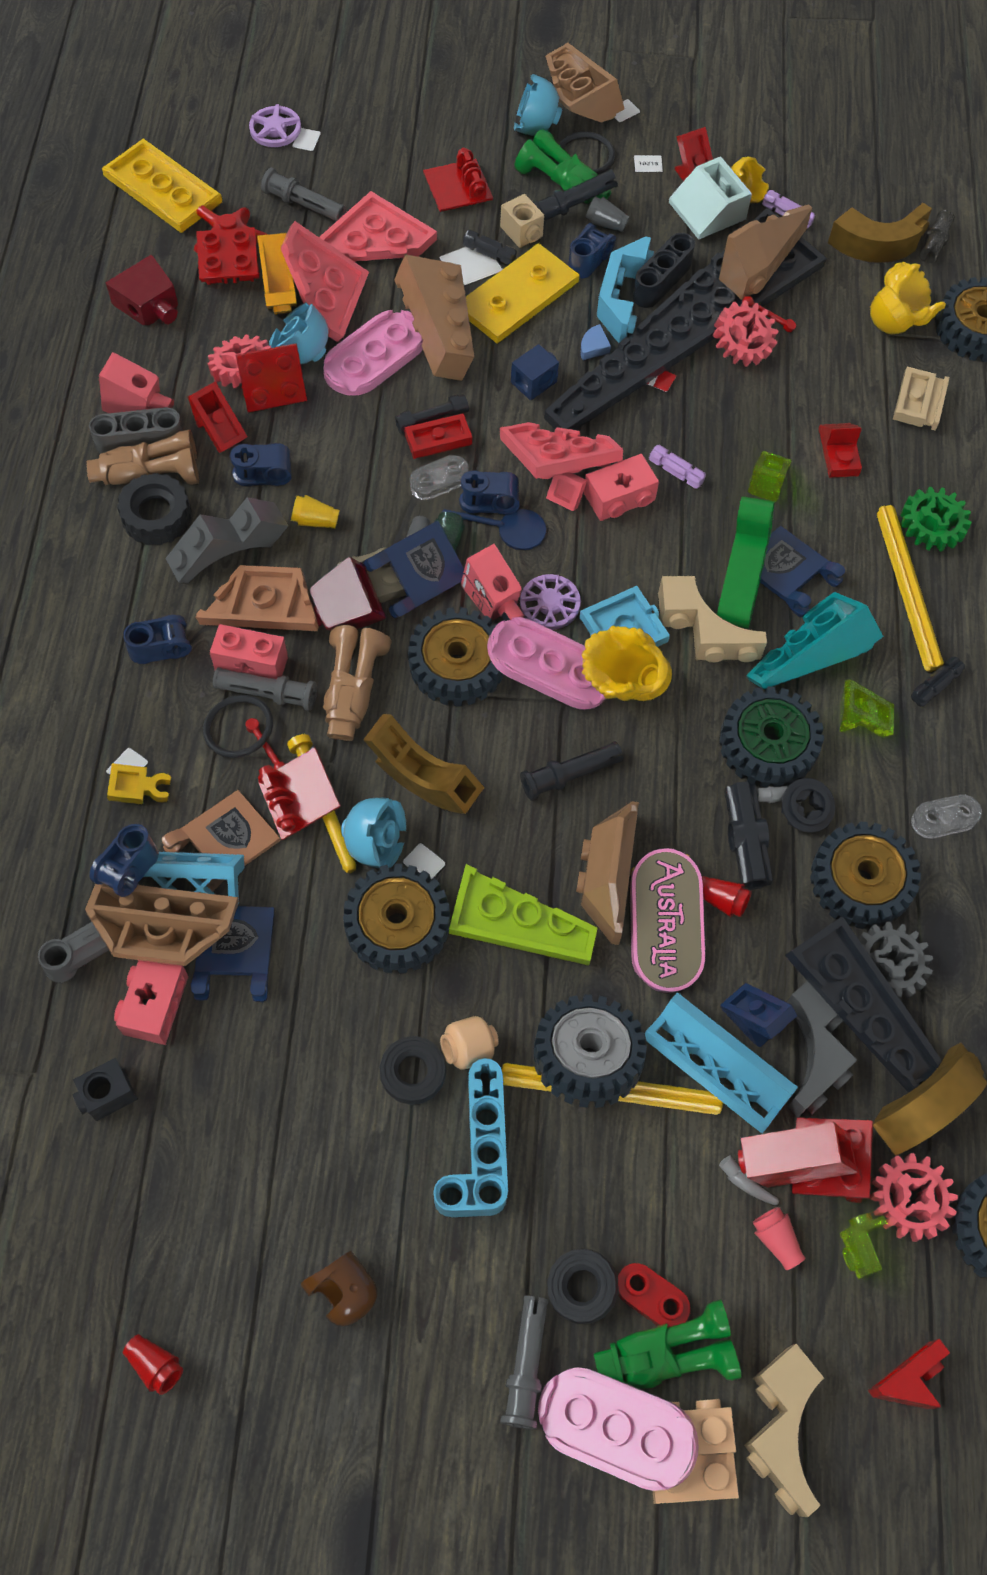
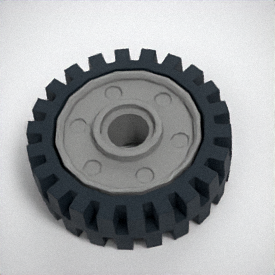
(583, 1074)

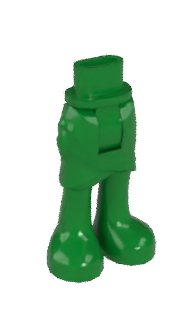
(566, 174)
(647, 1357)

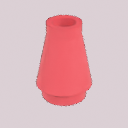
(779, 1237)

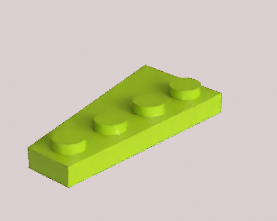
(505, 917)

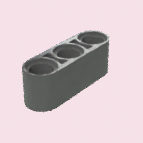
(133, 427)

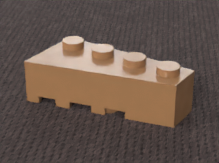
(440, 313)

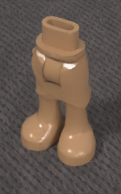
(131, 462)
(349, 694)

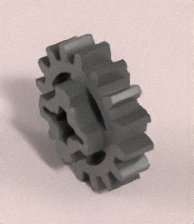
(904, 952)

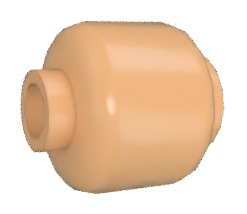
(468, 1041)

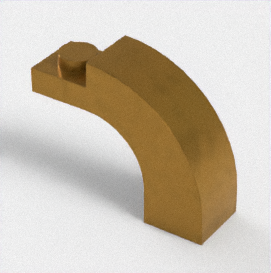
(878, 241)
(434, 780)
(932, 1103)

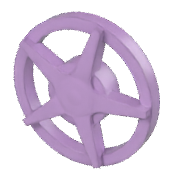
(275, 126)

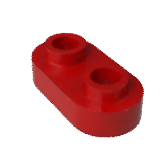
(651, 1299)

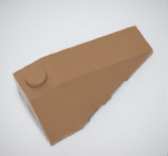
(584, 85)

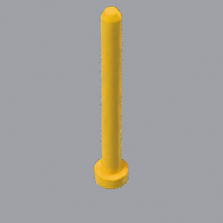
(299, 745)

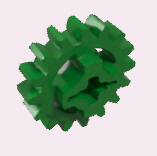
(935, 519)

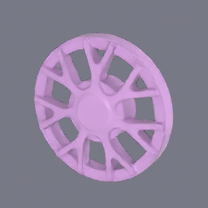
(550, 601)

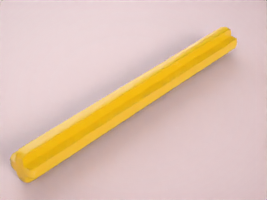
(909, 589)
(643, 1093)

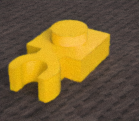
(130, 784)

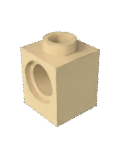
(522, 220)

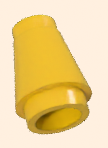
(314, 513)

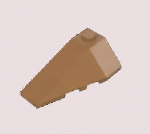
(759, 249)

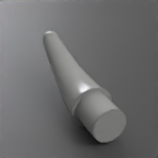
(770, 794)
(739, 1179)

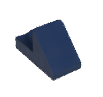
(758, 1013)

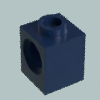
(534, 372)

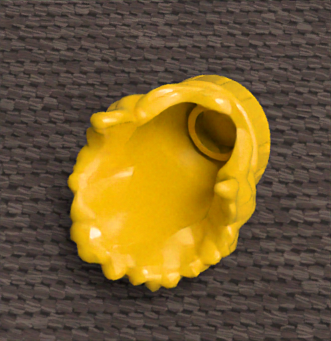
(903, 300)
(625, 664)

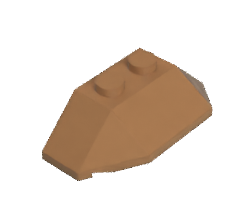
(608, 871)
(160, 922)

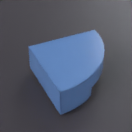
(594, 343)

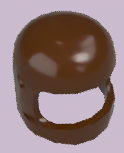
(346, 1287)

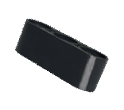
(663, 270)

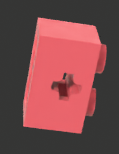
(621, 487)
(249, 652)
(155, 1019)

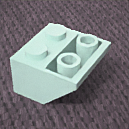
(711, 198)

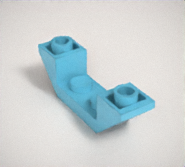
(612, 311)

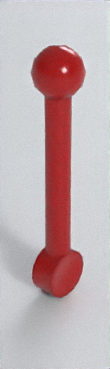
(788, 325)
(253, 726)

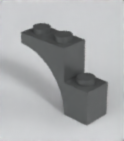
(211, 538)
(826, 1057)

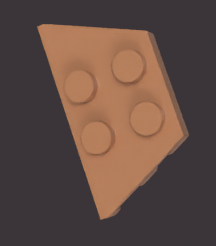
(262, 600)

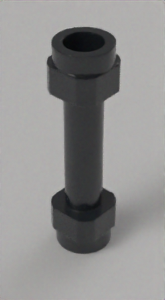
(454, 406)

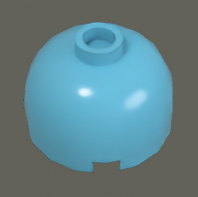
(538, 107)
(307, 329)
(374, 830)

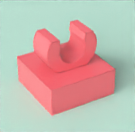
(566, 490)

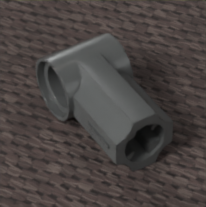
(77, 948)

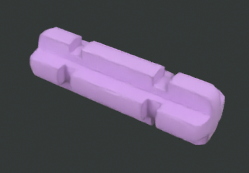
(781, 205)
(677, 466)

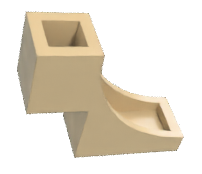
(713, 637)
(774, 1449)

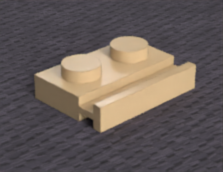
(921, 398)

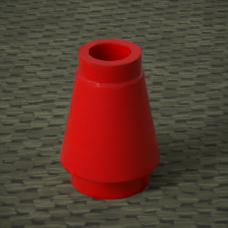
(726, 895)
(153, 1364)

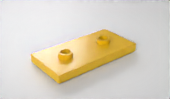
(161, 185)
(519, 292)

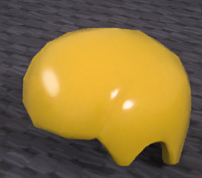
(751, 175)

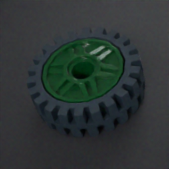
(777, 715)

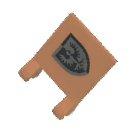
(225, 829)

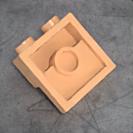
(715, 1466)

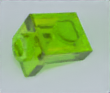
(858, 1249)

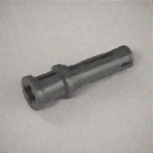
(291, 191)
(280, 690)
(524, 1383)

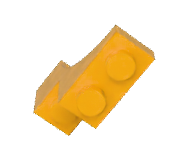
(276, 275)

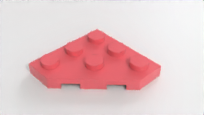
(378, 231)
(324, 277)
(559, 451)

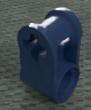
(590, 250)
(264, 464)
(493, 492)
(158, 639)
(125, 860)

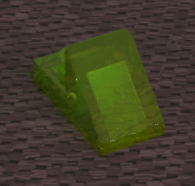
(769, 476)
(865, 709)

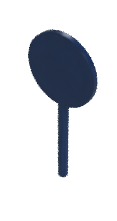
(518, 530)

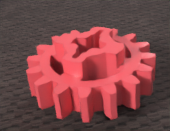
(745, 333)
(223, 362)
(925, 1207)

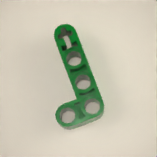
(746, 561)

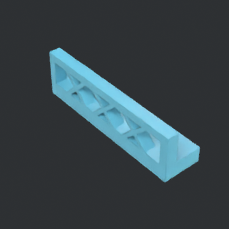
(196, 867)
(723, 1058)

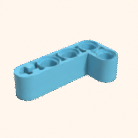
(480, 1137)

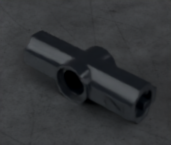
(748, 835)

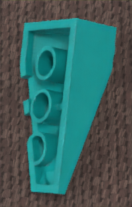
(831, 634)

